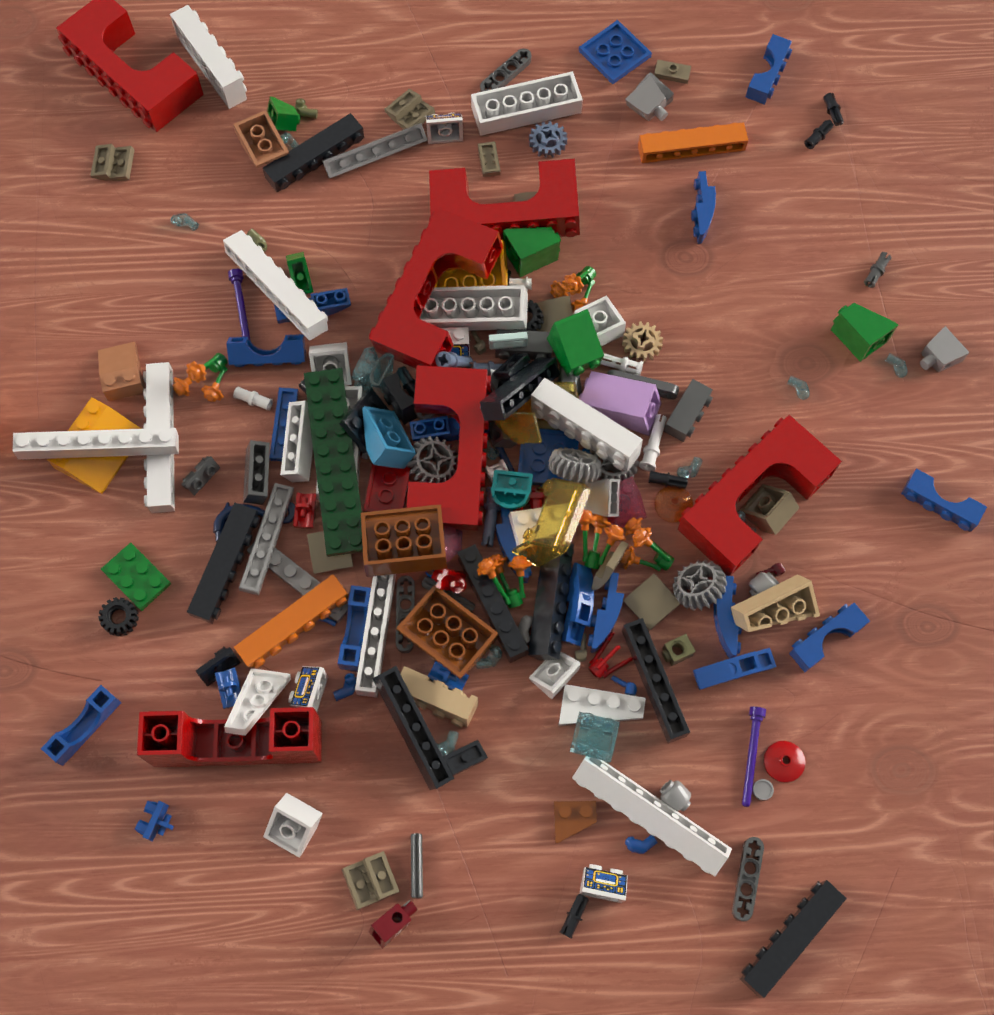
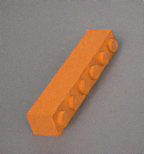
(692, 142)
(292, 621)

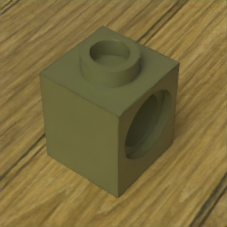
(681, 642)

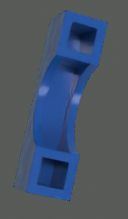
(762, 83)
(243, 352)
(921, 490)
(847, 622)
(352, 643)
(68, 741)

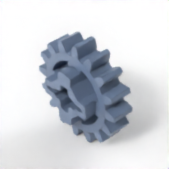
(549, 137)

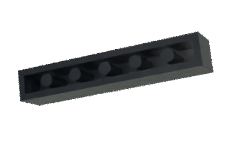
(312, 152)
(518, 389)
(223, 563)
(493, 605)
(550, 607)
(655, 681)
(413, 728)
(792, 939)

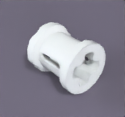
(499, 466)

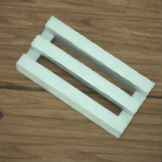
(508, 340)

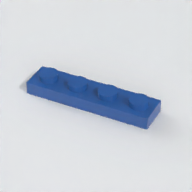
(285, 396)

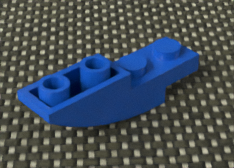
(704, 206)
(327, 301)
(439, 427)
(506, 541)
(580, 604)
(605, 619)
(724, 621)
(734, 668)

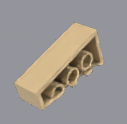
(777, 605)
(439, 698)

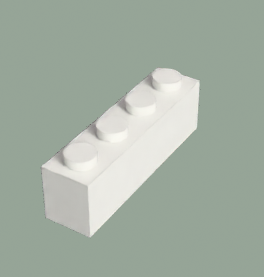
(297, 443)

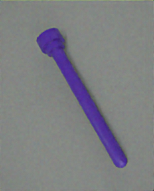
(236, 277)
(757, 715)

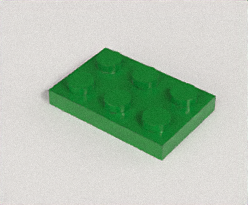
(136, 576)

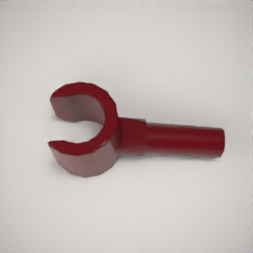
(777, 568)

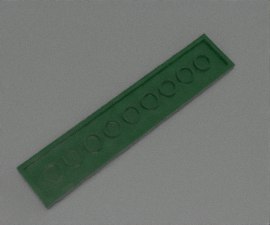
(334, 462)

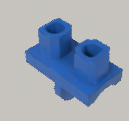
(442, 674)
(228, 687)
(158, 812)

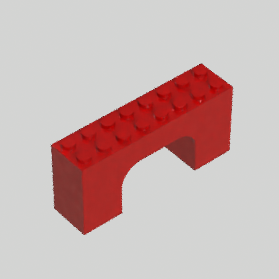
(151, 94)
(552, 206)
(444, 245)
(455, 394)
(783, 453)
(183, 741)

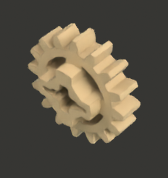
(651, 345)

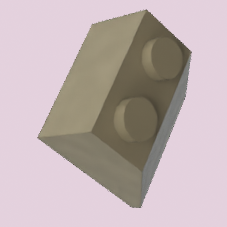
(770, 508)

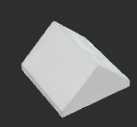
(554, 674)

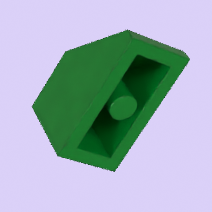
(283, 114)
(299, 272)

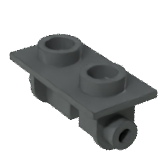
(205, 470)

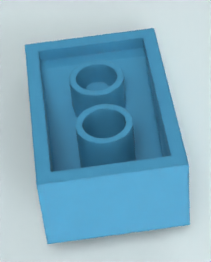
(386, 438)

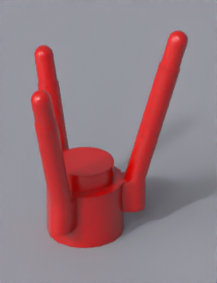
(599, 667)

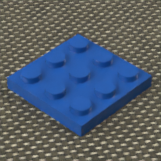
(615, 52)
(535, 456)

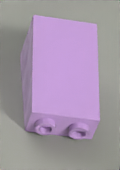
(623, 400)

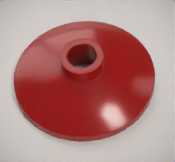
(777, 768)

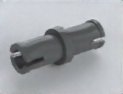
(877, 269)

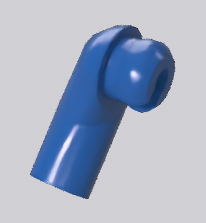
(348, 687)
(638, 846)

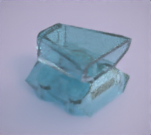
(372, 370)
(594, 736)

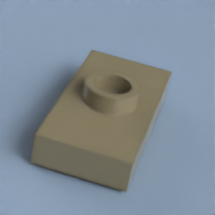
(672, 71)
(489, 159)

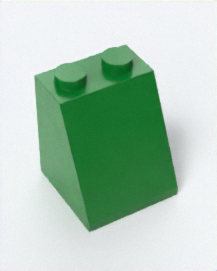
(531, 248)
(862, 330)
(576, 343)

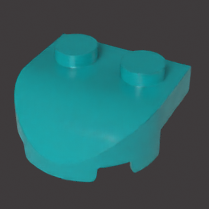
(511, 488)

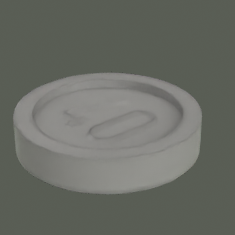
(763, 789)

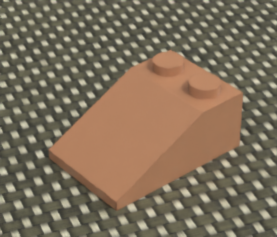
(260, 139)
(120, 371)

